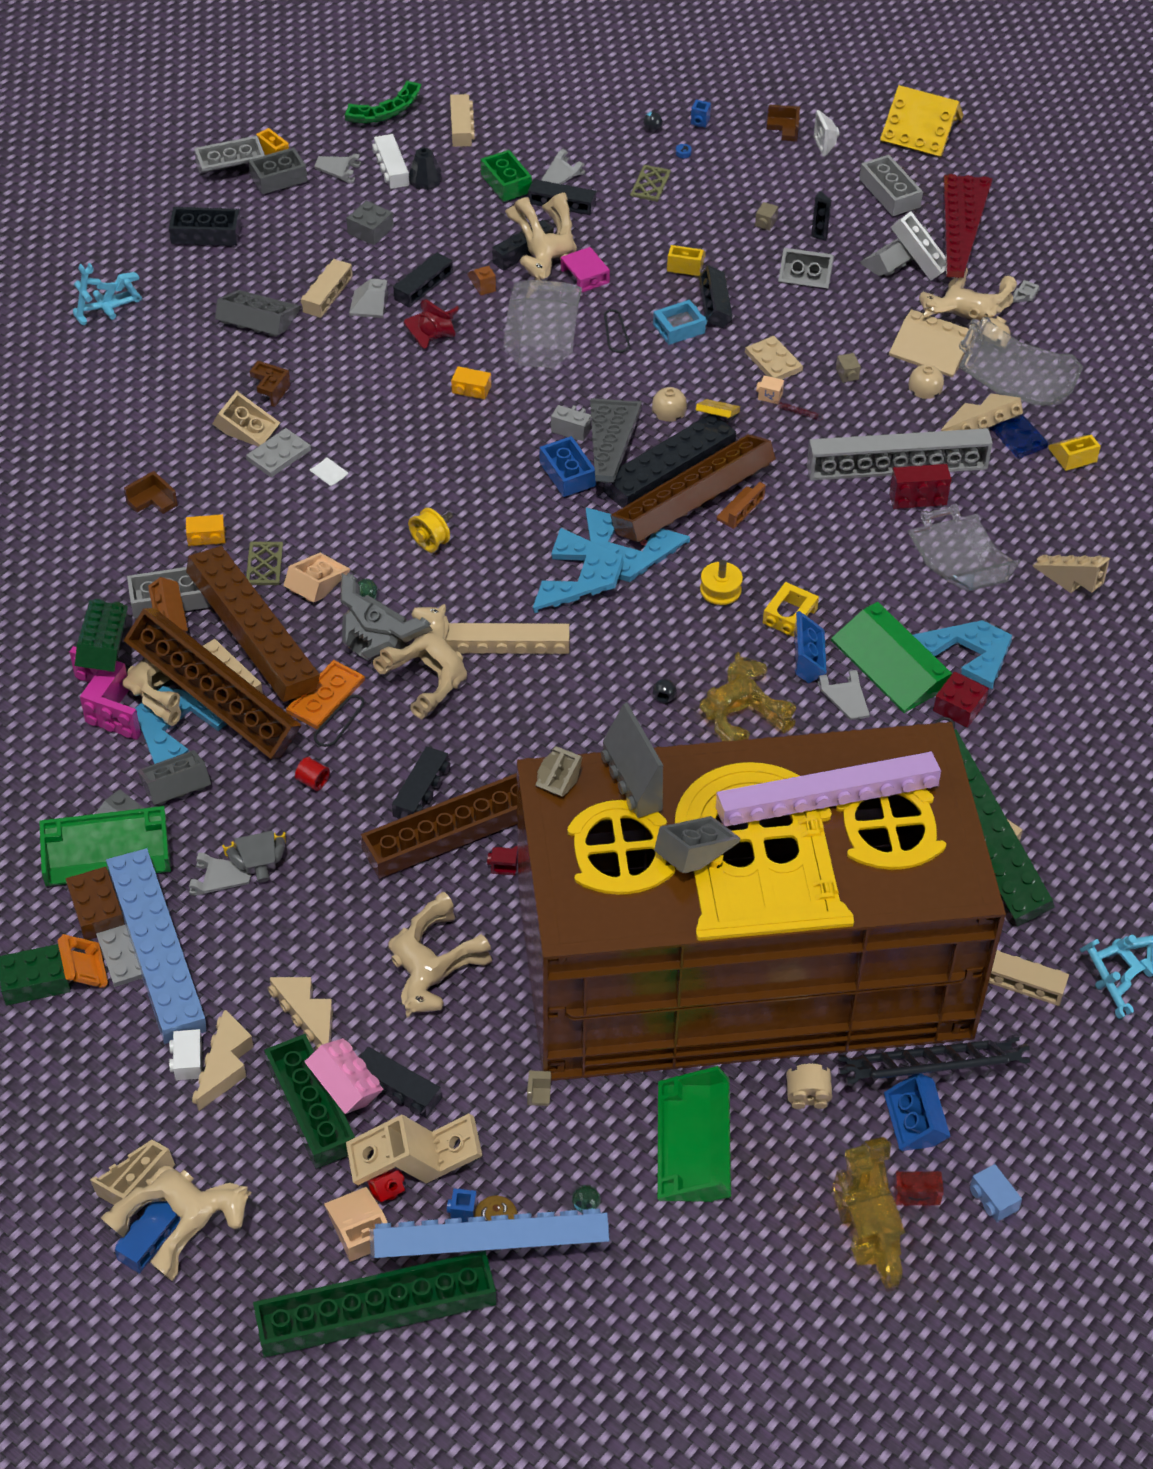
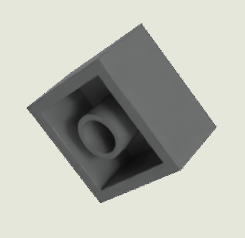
(370, 222)

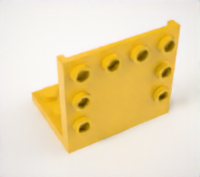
(920, 120)

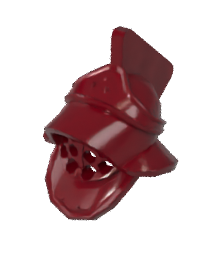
(431, 323)

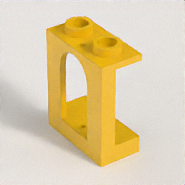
(794, 595)

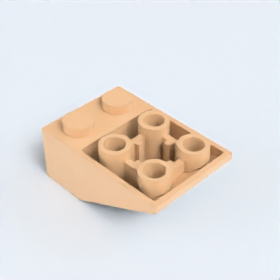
(352, 1218)

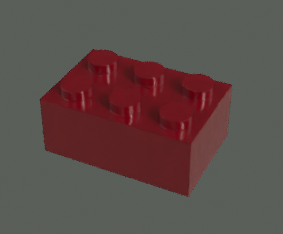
(920, 486)

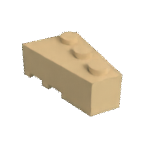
(132, 1172)

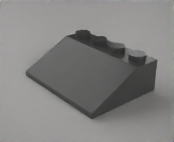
(256, 312)
(634, 763)

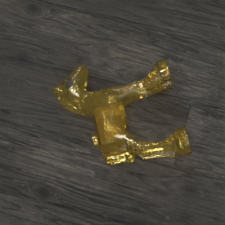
(741, 693)

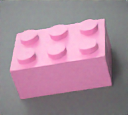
(344, 1075)

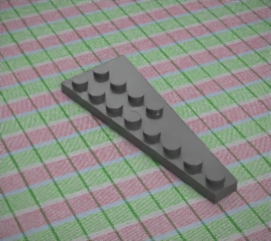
(611, 432)

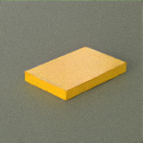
(717, 408)

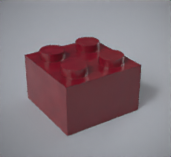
(961, 699)

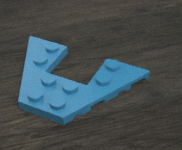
(635, 561)
(598, 572)
(977, 636)
(153, 727)

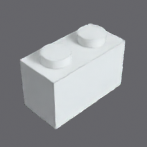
(186, 1054)

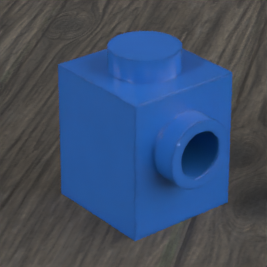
(700, 113)
(462, 1204)

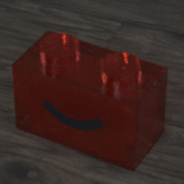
(918, 1188)

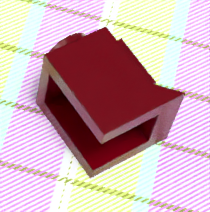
(503, 860)

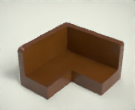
(784, 119)
(274, 380)
(150, 491)

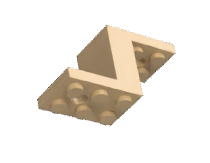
(413, 1149)

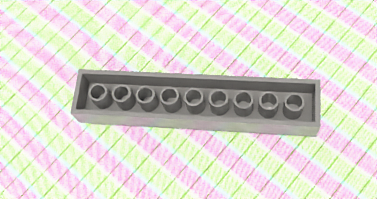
(880, 453)

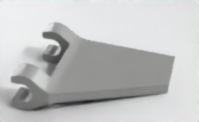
(338, 166)
(561, 171)
(846, 696)
(219, 875)

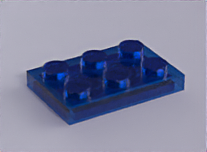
(1020, 436)

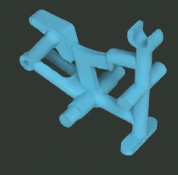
(107, 301)
(1121, 947)

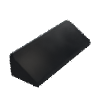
(821, 216)

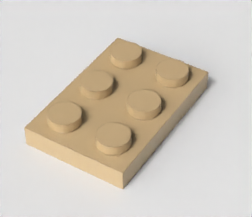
(773, 358)

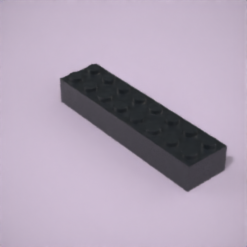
(669, 459)

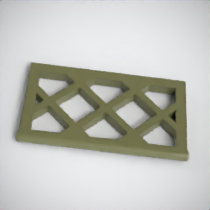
(646, 194)
(266, 546)

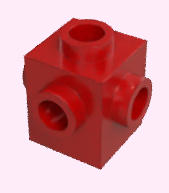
(387, 1185)

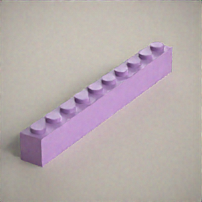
(827, 789)

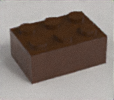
(94, 902)

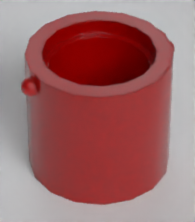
(312, 773)

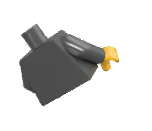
(257, 853)

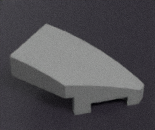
(1026, 292)

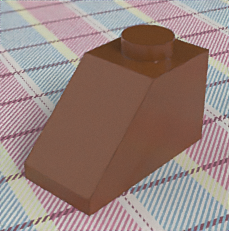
(483, 280)

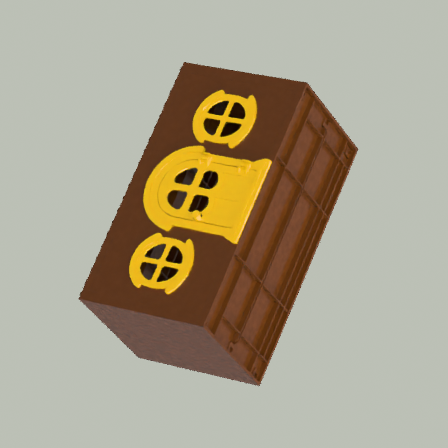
(793, 943)

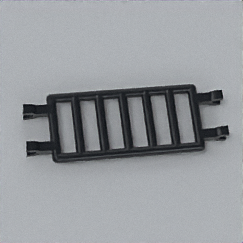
(864, 1069)

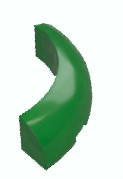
(385, 109)

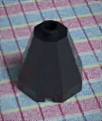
(424, 170)

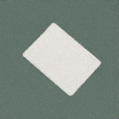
(329, 471)

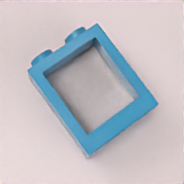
(679, 322)

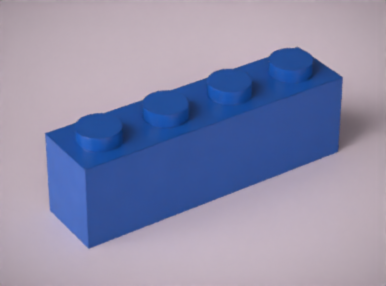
(147, 1236)

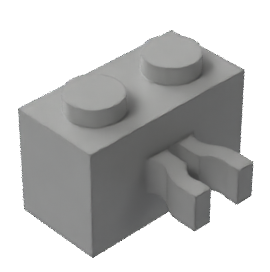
(571, 422)

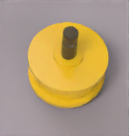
(430, 529)
(721, 583)

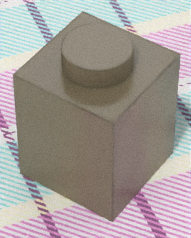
(766, 216)
(848, 367)

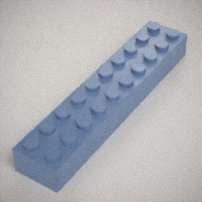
(155, 944)
(488, 1235)

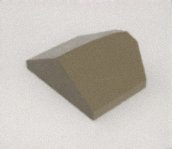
(559, 771)

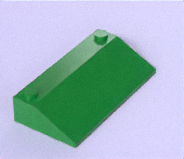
(891, 657)
(86, 841)
(694, 1137)

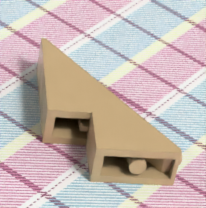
(992, 411)
(1073, 571)
(310, 1014)
(222, 1063)

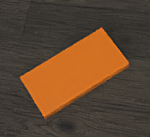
(334, 686)

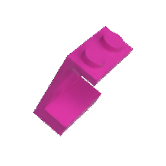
(587, 268)

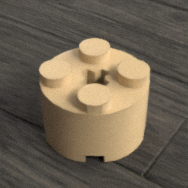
(809, 1086)

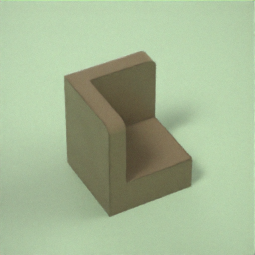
(539, 1088)

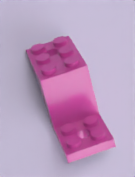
(103, 699)

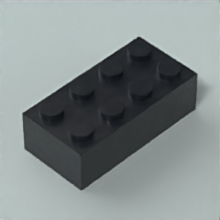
(205, 226)

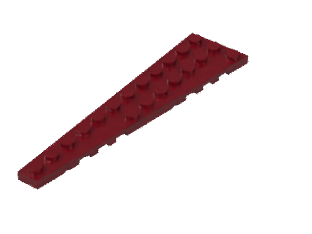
(963, 209)

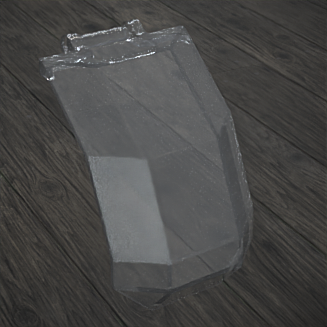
(541, 322)
(1016, 367)
(961, 550)

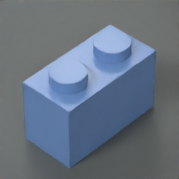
(995, 1193)

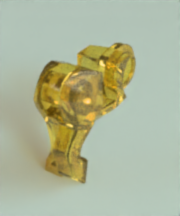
(867, 1202)

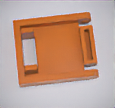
(79, 966)

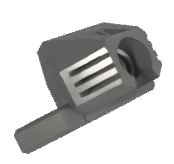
(373, 626)

